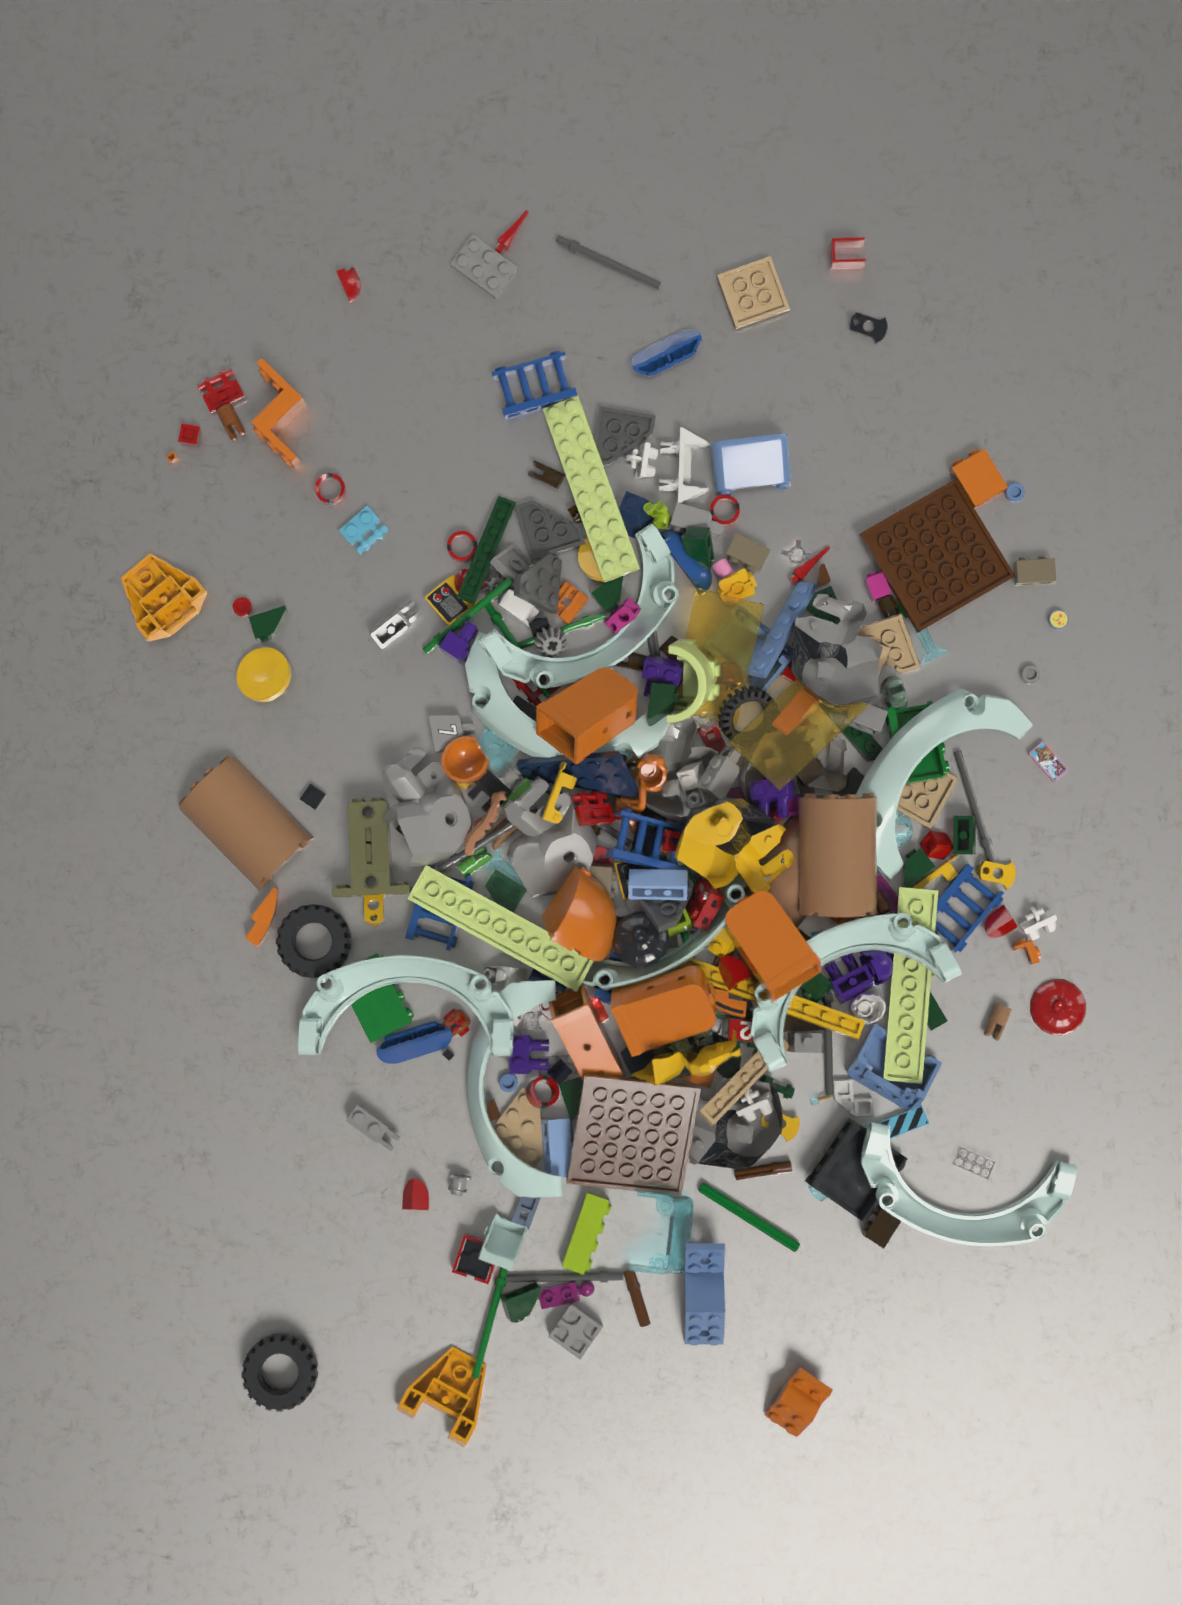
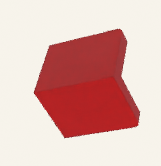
(936, 845)

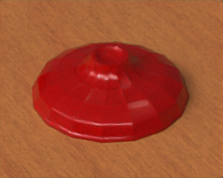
(1058, 1007)

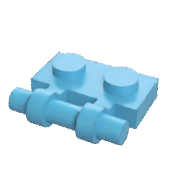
(359, 526)

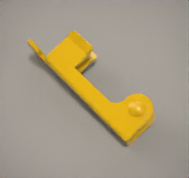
(550, 813)
(945, 869)

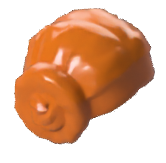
(652, 772)

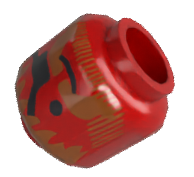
(457, 1022)

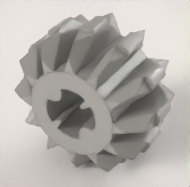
(495, 581)
(544, 644)

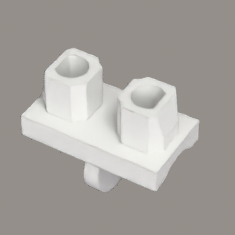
(640, 458)
(1036, 920)
(754, 1101)

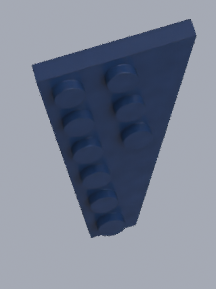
(596, 772)

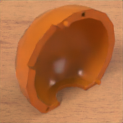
(464, 760)

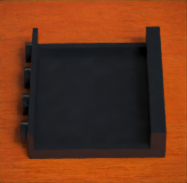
(841, 1174)

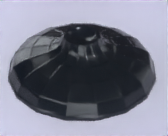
(638, 940)

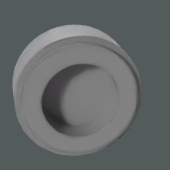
(1030, 674)

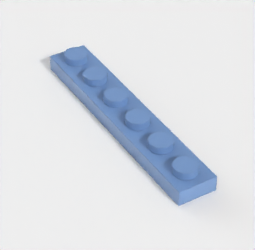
(782, 629)

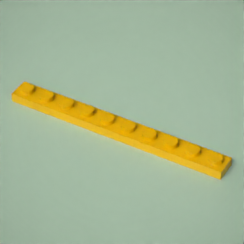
(798, 1008)

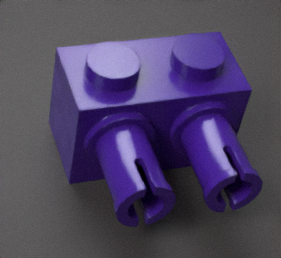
(458, 645)
(661, 670)
(765, 792)
(851, 984)
(521, 1061)

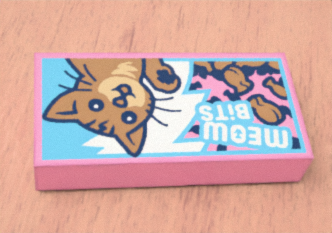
(1048, 761)

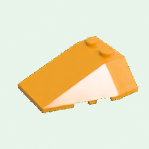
(161, 597)

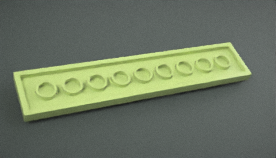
(591, 489)
(499, 927)
(910, 995)

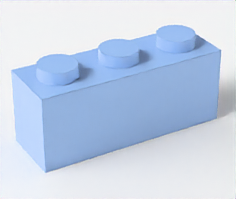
(657, 884)
(556, 1145)

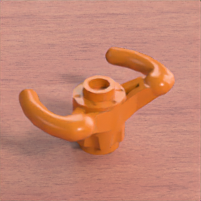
(634, 804)

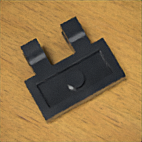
(489, 785)

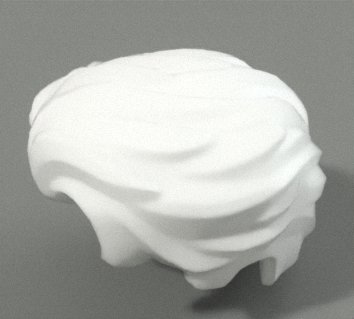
(868, 1007)

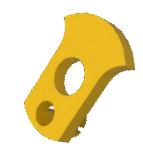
(1007, 877)
(378, 913)
(791, 1128)

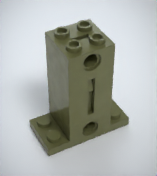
(370, 852)

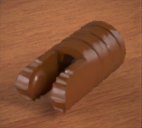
(229, 418)

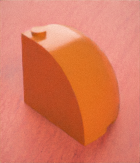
(582, 916)

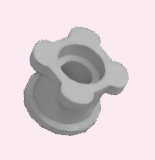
(510, 777)
(458, 1183)

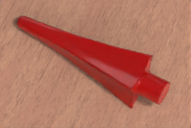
(506, 238)
(801, 572)

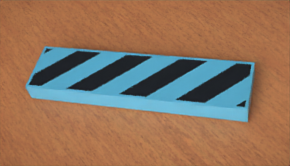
(905, 1121)

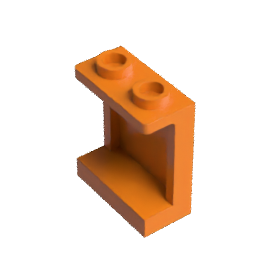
(978, 477)

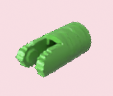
(474, 862)

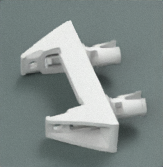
(682, 484)

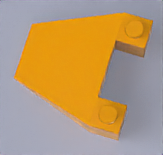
(451, 1391)

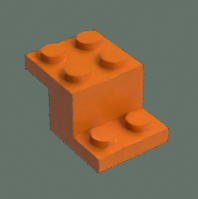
(798, 1402)

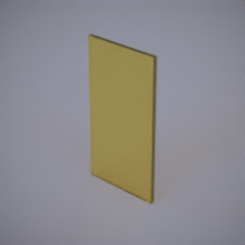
(728, 633)
(791, 733)

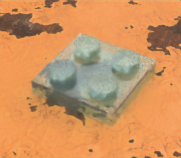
(497, 751)

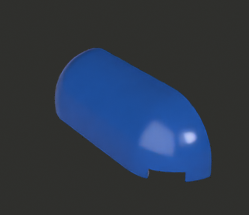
(666, 352)
(694, 571)
(414, 1042)

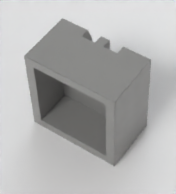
(575, 1330)

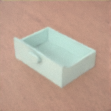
(502, 1242)

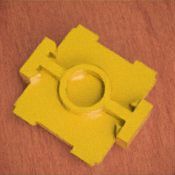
(738, 584)

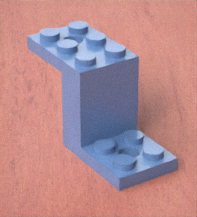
(704, 1293)

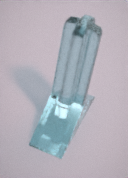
(929, 646)
(504, 868)

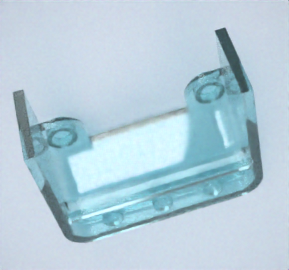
(681, 1216)

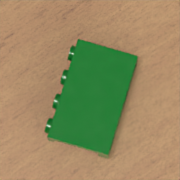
(933, 764)
(382, 1010)

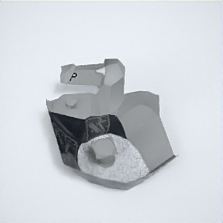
(855, 666)
(732, 1139)

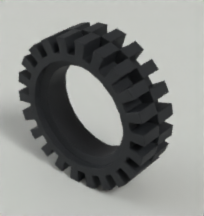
(733, 704)

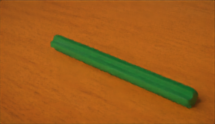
(749, 1217)

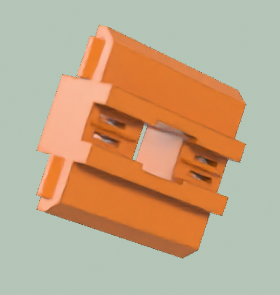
(578, 601)

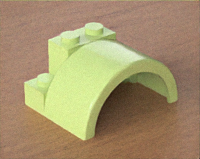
(698, 679)

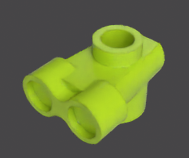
(660, 514)

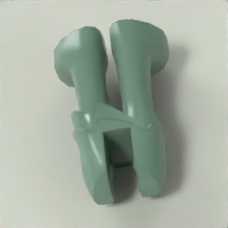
(896, 692)

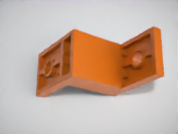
(278, 414)

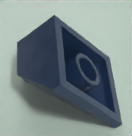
(633, 514)

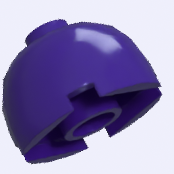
(878, 963)

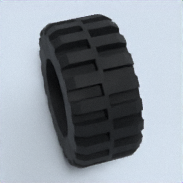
(287, 940)
(261, 1391)

